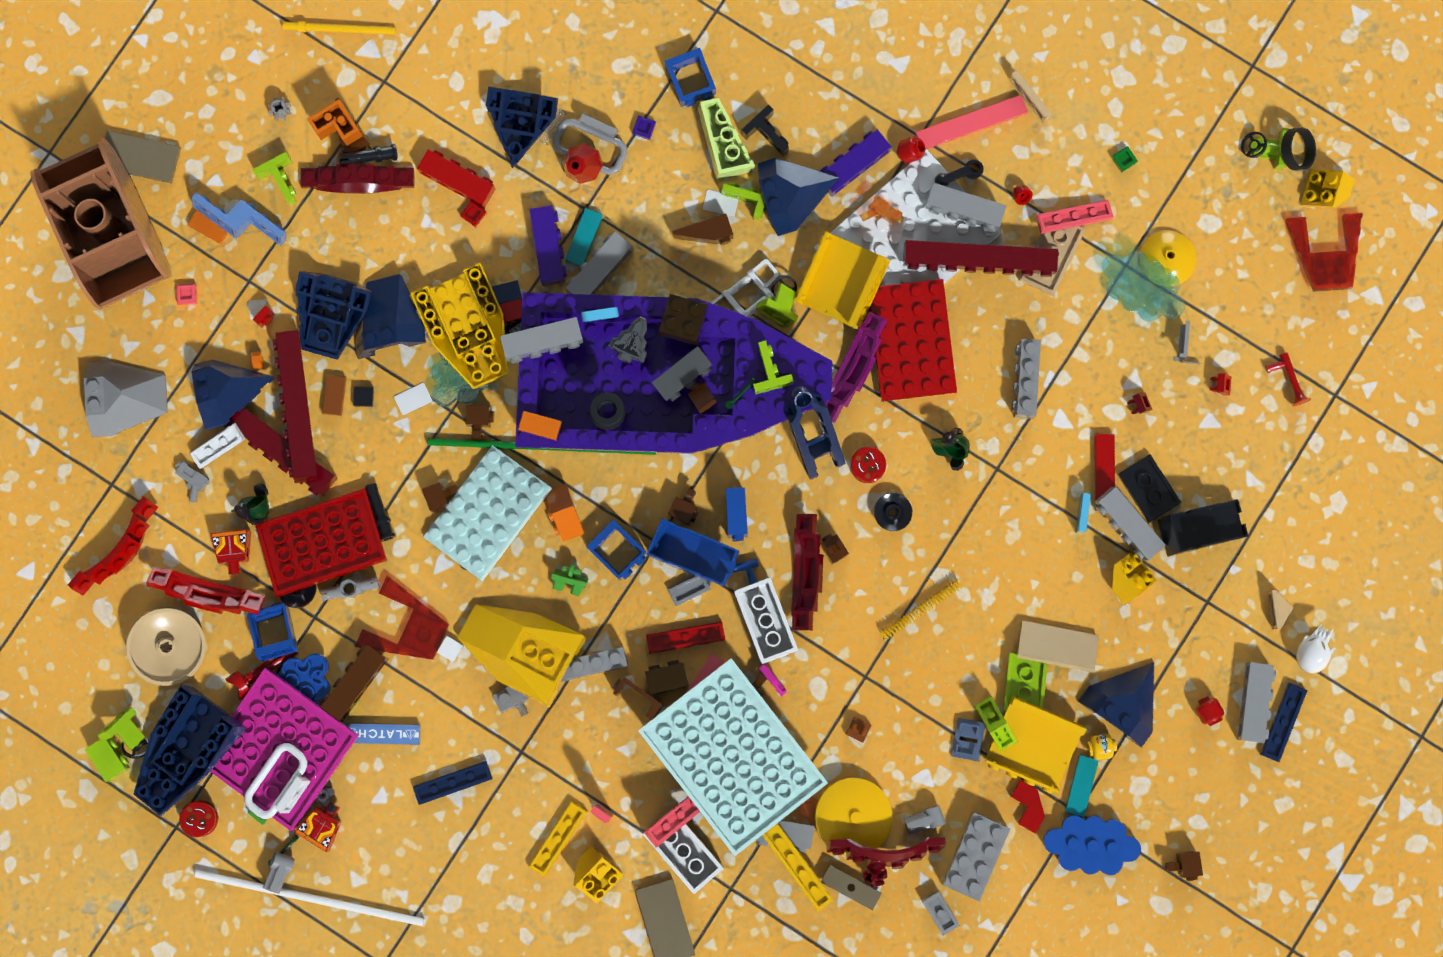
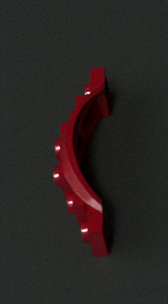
(357, 178)
(807, 572)
(885, 858)

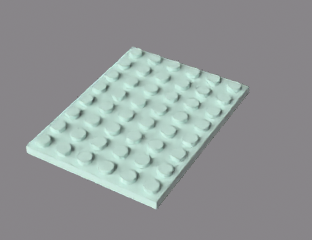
(733, 757)

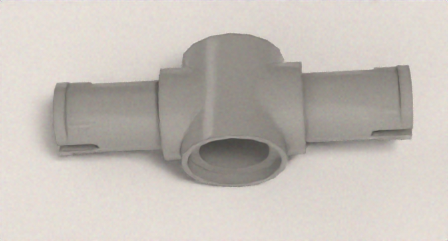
(340, 589)

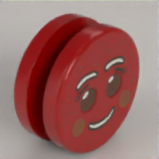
(868, 464)
(198, 818)

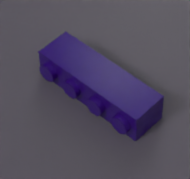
(857, 160)
(547, 245)

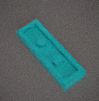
(584, 237)
(1081, 786)

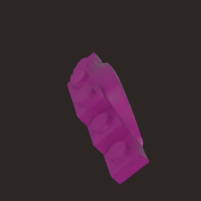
(856, 364)

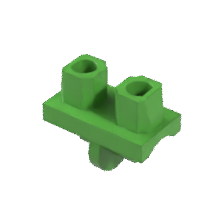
(570, 576)

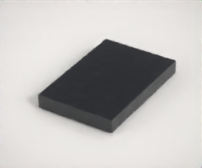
(1149, 488)

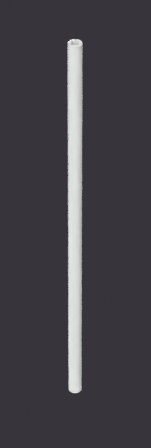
(312, 898)

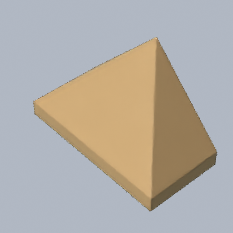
(1279, 609)

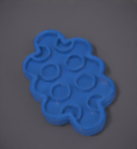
(307, 676)
(1092, 844)

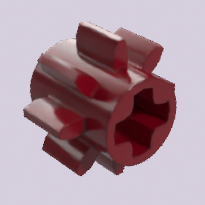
(875, 877)

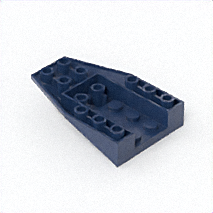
(184, 748)

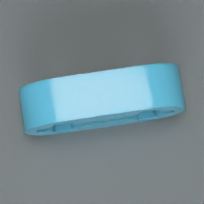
(599, 314)

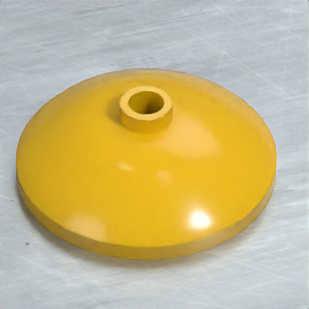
(1172, 242)

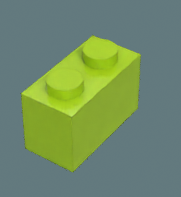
(108, 759)

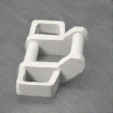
(751, 276)

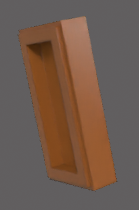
(334, 395)

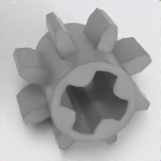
(277, 104)

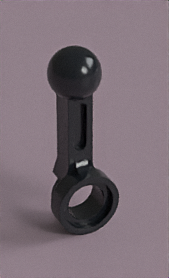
(945, 179)

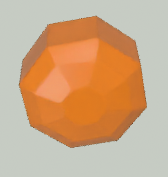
(257, 361)

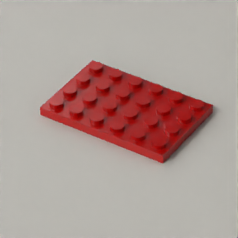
(915, 342)
(321, 542)

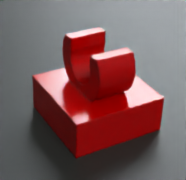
(1223, 384)

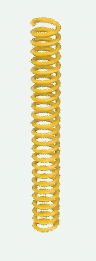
(919, 609)

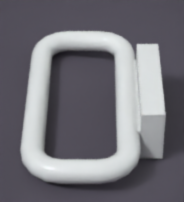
(292, 790)

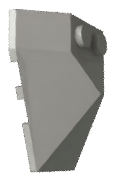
(121, 397)

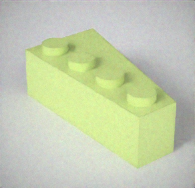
(725, 148)

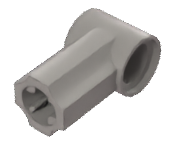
(929, 818)
(279, 868)

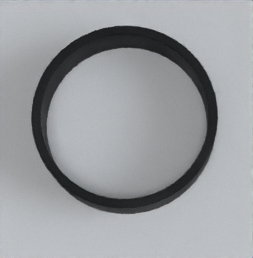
(1286, 148)

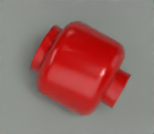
(910, 149)
(1209, 711)

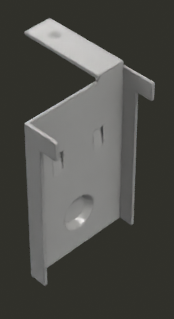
(1183, 344)

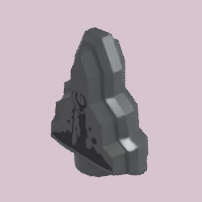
(631, 342)

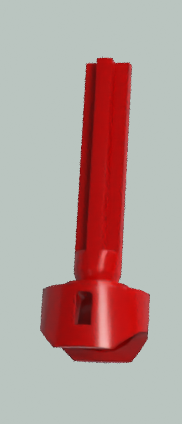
(243, 682)

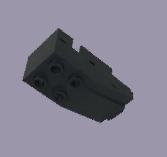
(1202, 527)

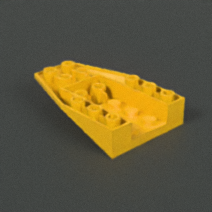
(465, 325)
(521, 649)

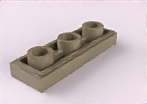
(862, 893)

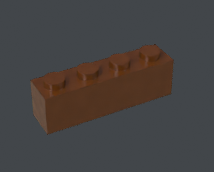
(354, 682)

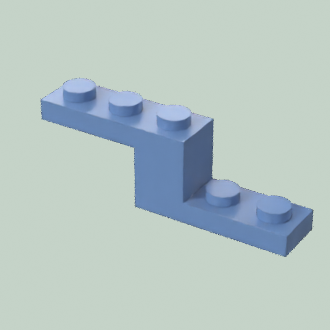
(239, 219)

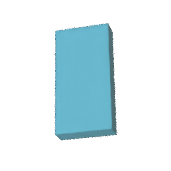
(1083, 513)

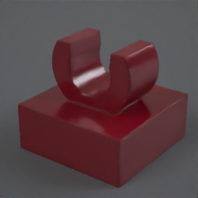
(1142, 403)

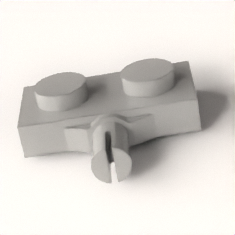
(510, 698)

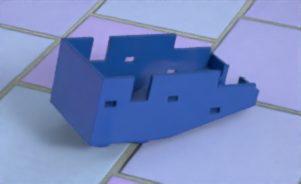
(693, 553)

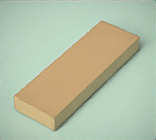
(1030, 96)

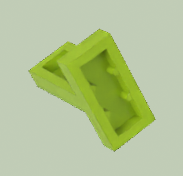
(273, 167)
(749, 195)
(771, 372)
(996, 723)

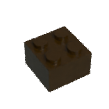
(683, 319)
(666, 678)

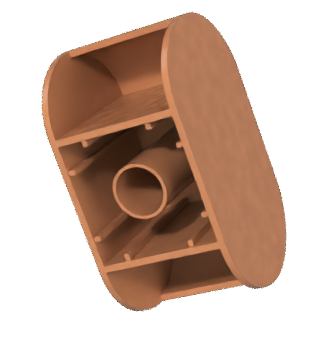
(101, 225)

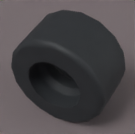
(607, 423)

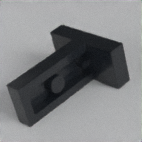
(767, 130)

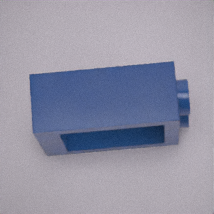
(682, 61)
(736, 514)
(603, 536)
(277, 649)

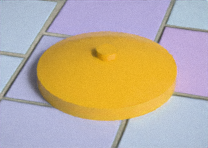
(853, 811)

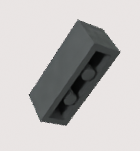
(682, 374)

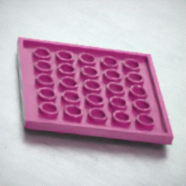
(275, 716)

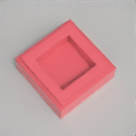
(186, 294)

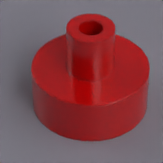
(1022, 195)

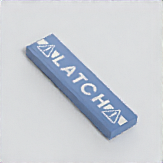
(387, 733)

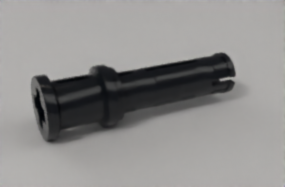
(377, 153)
(381, 519)

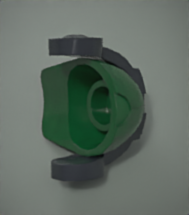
(952, 445)
(254, 508)

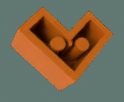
(333, 119)
(563, 512)

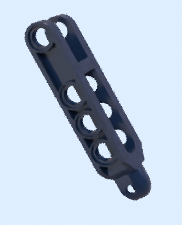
(819, 445)

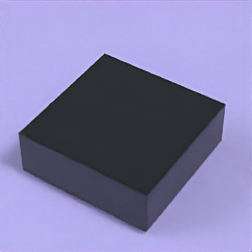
(363, 397)

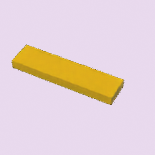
(557, 839)

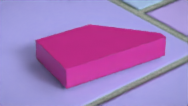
(772, 679)

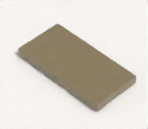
(145, 156)
(665, 920)

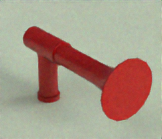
(1286, 363)

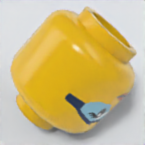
(1101, 747)

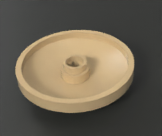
(165, 646)

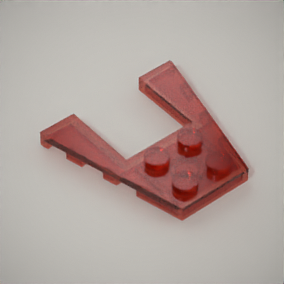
(1328, 269)
(422, 633)

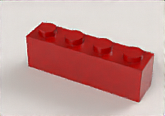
(456, 178)

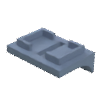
(966, 749)

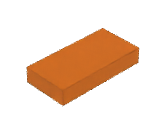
(207, 227)
(540, 425)

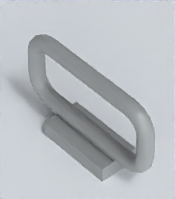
(598, 130)

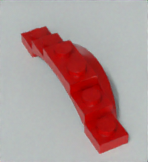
(122, 553)
(205, 594)

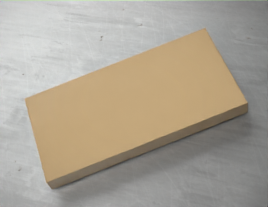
(1066, 243)
(1057, 646)

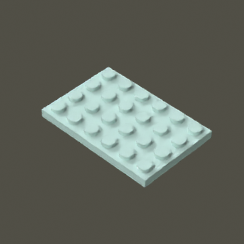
(487, 513)

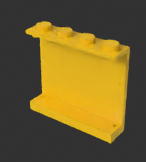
(842, 280)
(1042, 745)

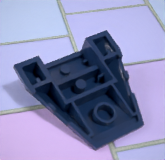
(329, 312)
(389, 318)

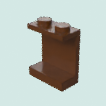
(655, 708)

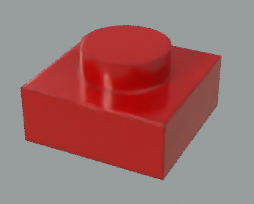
(264, 317)

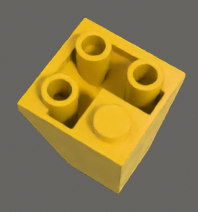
(1327, 188)
(1131, 578)
(595, 874)

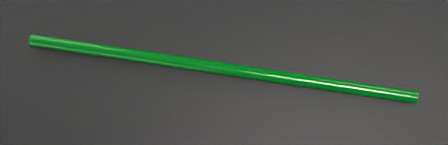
(507, 445)

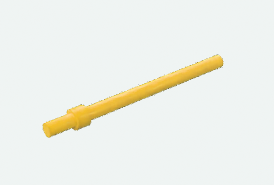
(302, 26)

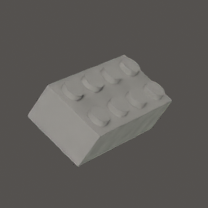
(975, 856)

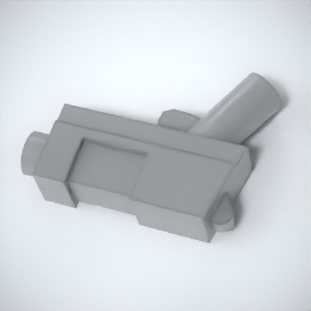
(195, 479)

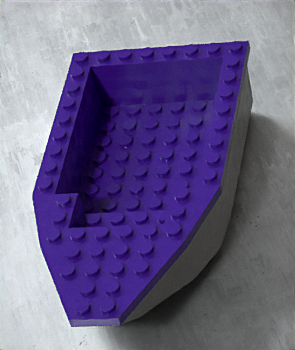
(568, 381)

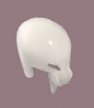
(1311, 654)

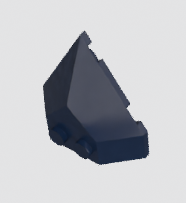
(519, 118)
(791, 192)
(224, 390)
(1125, 702)

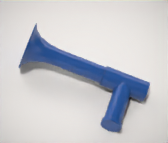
(748, 566)

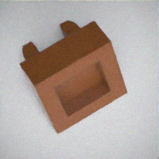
(858, 729)

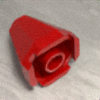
(588, 160)

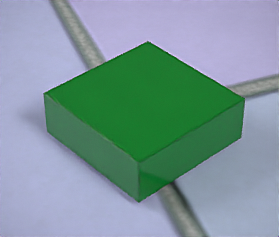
(1124, 159)

